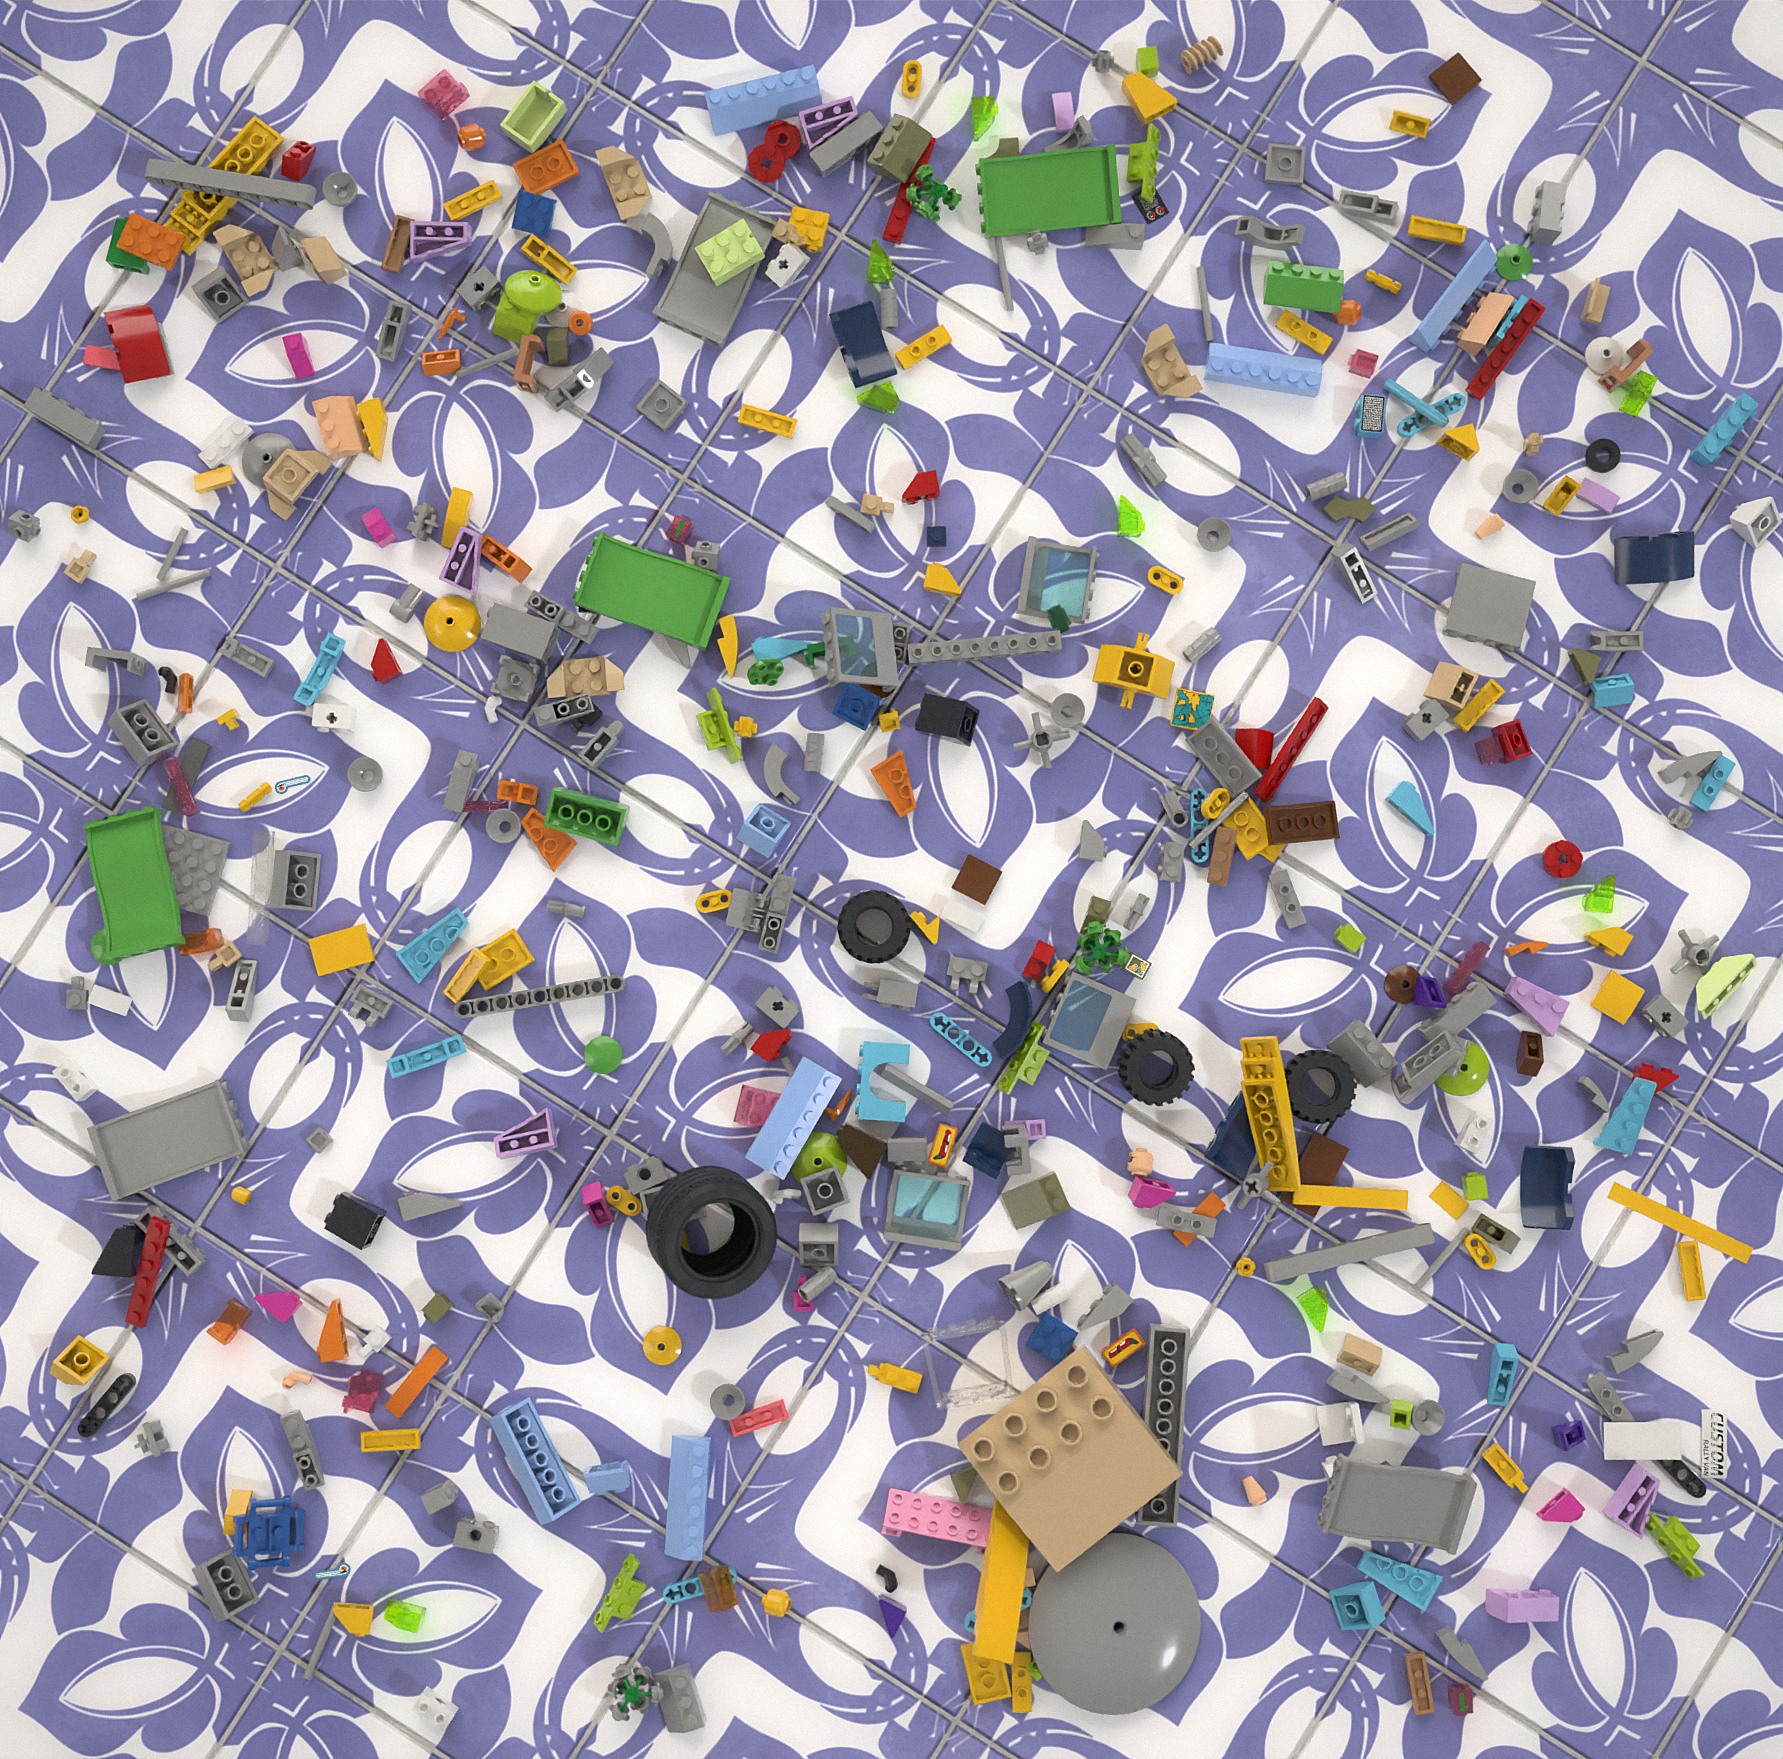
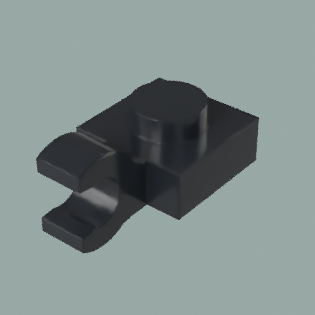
(589, 718)

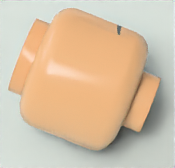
(1140, 1162)

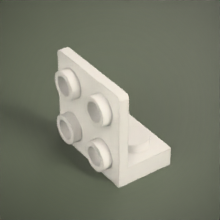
(1340, 1423)

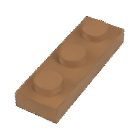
(1222, 856)
(1419, 1683)

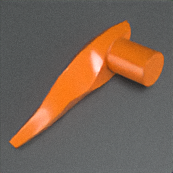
(454, 315)
(835, 1113)

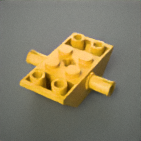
(1115, 665)

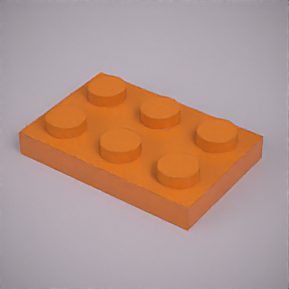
(546, 168)
(151, 242)

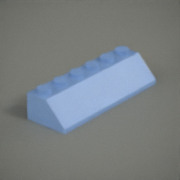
(763, 100)
(1454, 297)
(1263, 370)
(793, 1118)
(535, 1461)
(687, 1497)

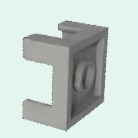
(516, 680)
(1017, 1138)

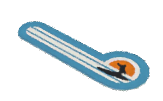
(282, 786)
(342, 1570)

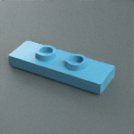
(1712, 783)

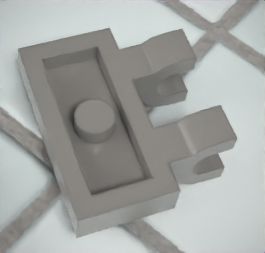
(966, 969)
(372, 1001)

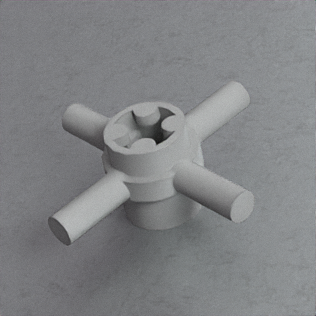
(1043, 749)
(1694, 953)
(1260, 1188)

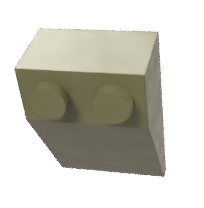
(1036, 1200)

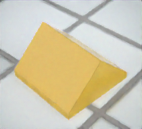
(1460, 441)

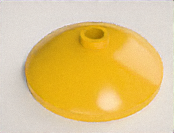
(461, 632)

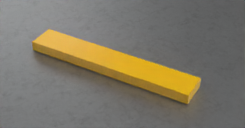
(1351, 1197)

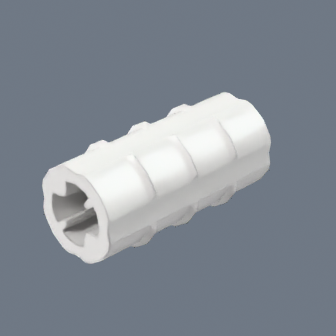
(1050, 1298)

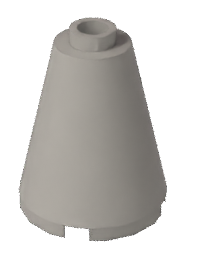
(1025, 1283)

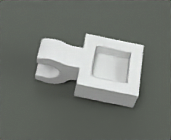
(375, 1341)

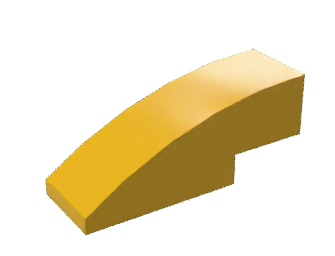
(548, 259)
(456, 515)
(729, 644)

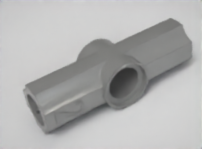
(1143, 459)

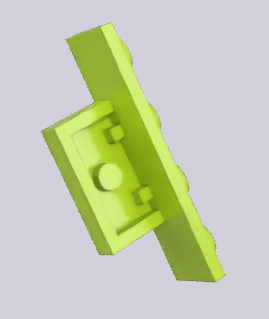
(1143, 162)
(716, 727)
(1026, 1061)
(1677, 1543)
(622, 1595)

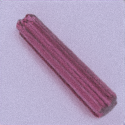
(485, 806)

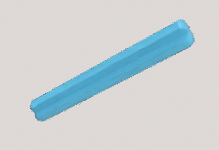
(1416, 403)

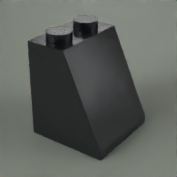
(947, 719)
(354, 1220)
(121, 1252)

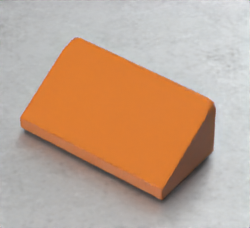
(441, 362)
(185, 693)

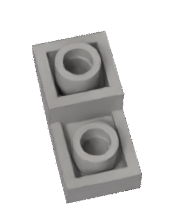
(901, 637)

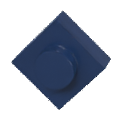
(936, 536)

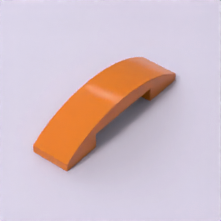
(416, 1381)

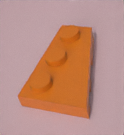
(895, 783)
(552, 843)

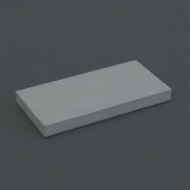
(1223, 757)

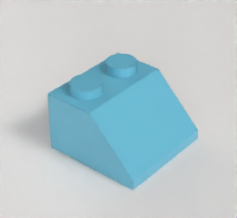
(1357, 1606)

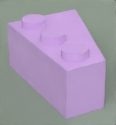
(826, 120)
(437, 238)
(464, 561)
(1539, 1005)
(529, 1137)
(1633, 1500)
(1522, 1605)

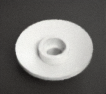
(560, 317)
(1597, 360)

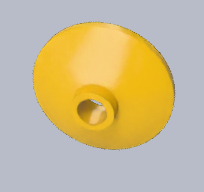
(669, 1338)

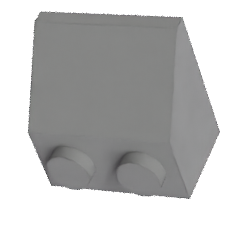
(220, 294)
(907, 1149)
(825, 1190)
(818, 1244)

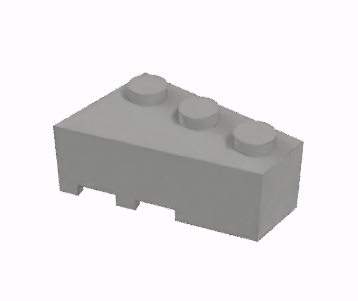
(1547, 212)

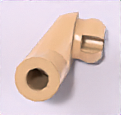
(294, 1378)

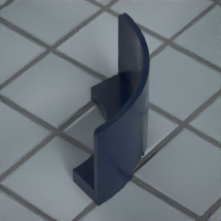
(862, 344)
(1655, 559)
(1019, 1020)
(1234, 1143)
(1545, 1187)

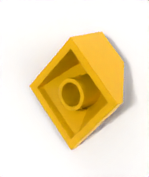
(78, 1362)

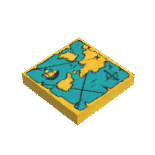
(1191, 709)

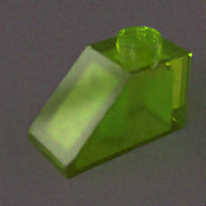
(983, 115)
(880, 266)
(1637, 393)
(880, 399)
(1129, 519)
(1600, 897)
(1315, 1306)
(405, 1615)

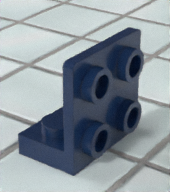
(987, 1150)

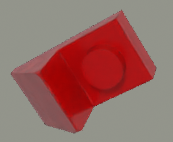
(1038, 961)

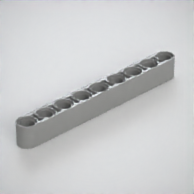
(230, 184)
(531, 1000)
(1348, 1252)

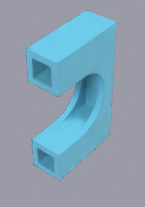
(871, 1106)

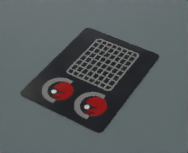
(1152, 211)

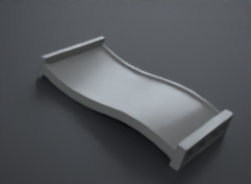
(692, 298)
(168, 1139)
(1396, 1503)

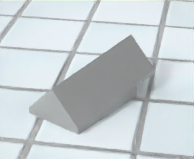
(1426, 1066)

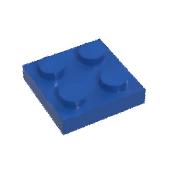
(534, 214)
(856, 705)
(1051, 1338)

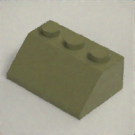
(899, 148)

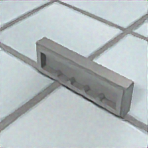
(1389, 532)
(1287, 899)
(1186, 1222)
(1608, 1398)

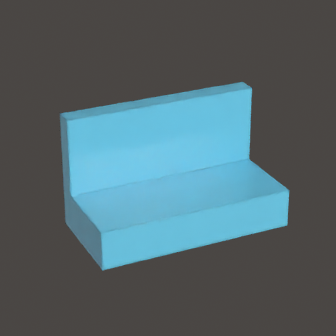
(1612, 690)

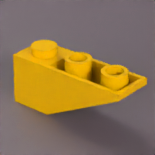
(375, 421)

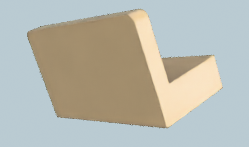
(1595, 302)
(1360, 1355)

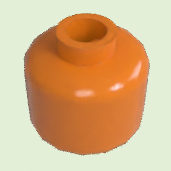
(471, 137)
(1349, 312)
(585, 328)

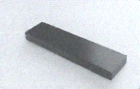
(191, 766)

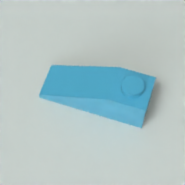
(777, 648)
(1409, 804)
(1502, 1373)

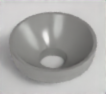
(334, 183)
(1526, 481)
(1216, 525)
(1067, 700)
(356, 771)
(496, 819)
(724, 1411)
(1434, 1419)

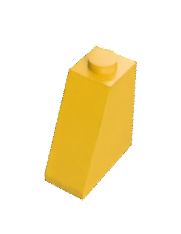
(1147, 97)

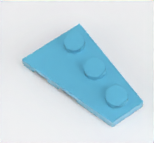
(1506, 321)

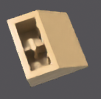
(323, 259)
(1451, 685)

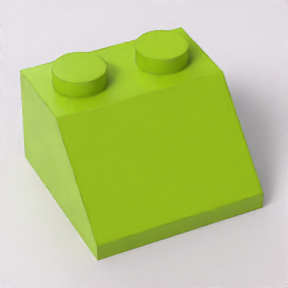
(513, 322)

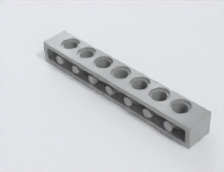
(984, 648)

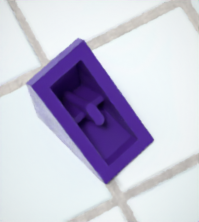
(1428, 993)
(1568, 1435)
(893, 1613)

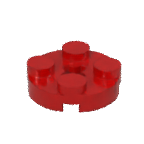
(789, 132)
(756, 161)
(1564, 870)

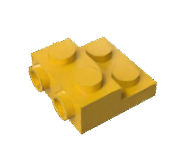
(811, 226)

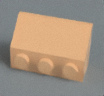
(1483, 322)
(340, 426)

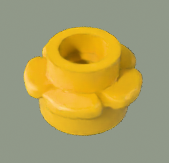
(75, 514)
(1245, 1262)

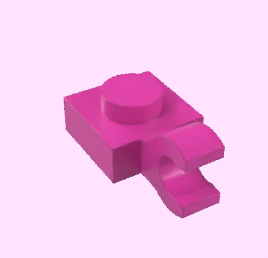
(799, 1303)

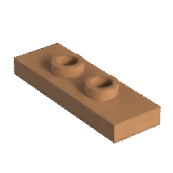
(397, 245)

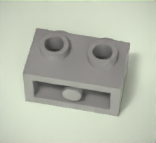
(1171, 862)

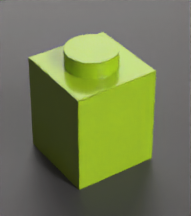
(1147, 61)
(1349, 938)
(1474, 1186)
(1401, 1414)

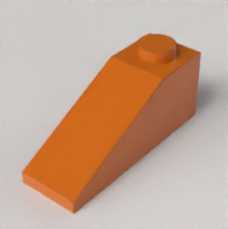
(505, 559)
(333, 1337)

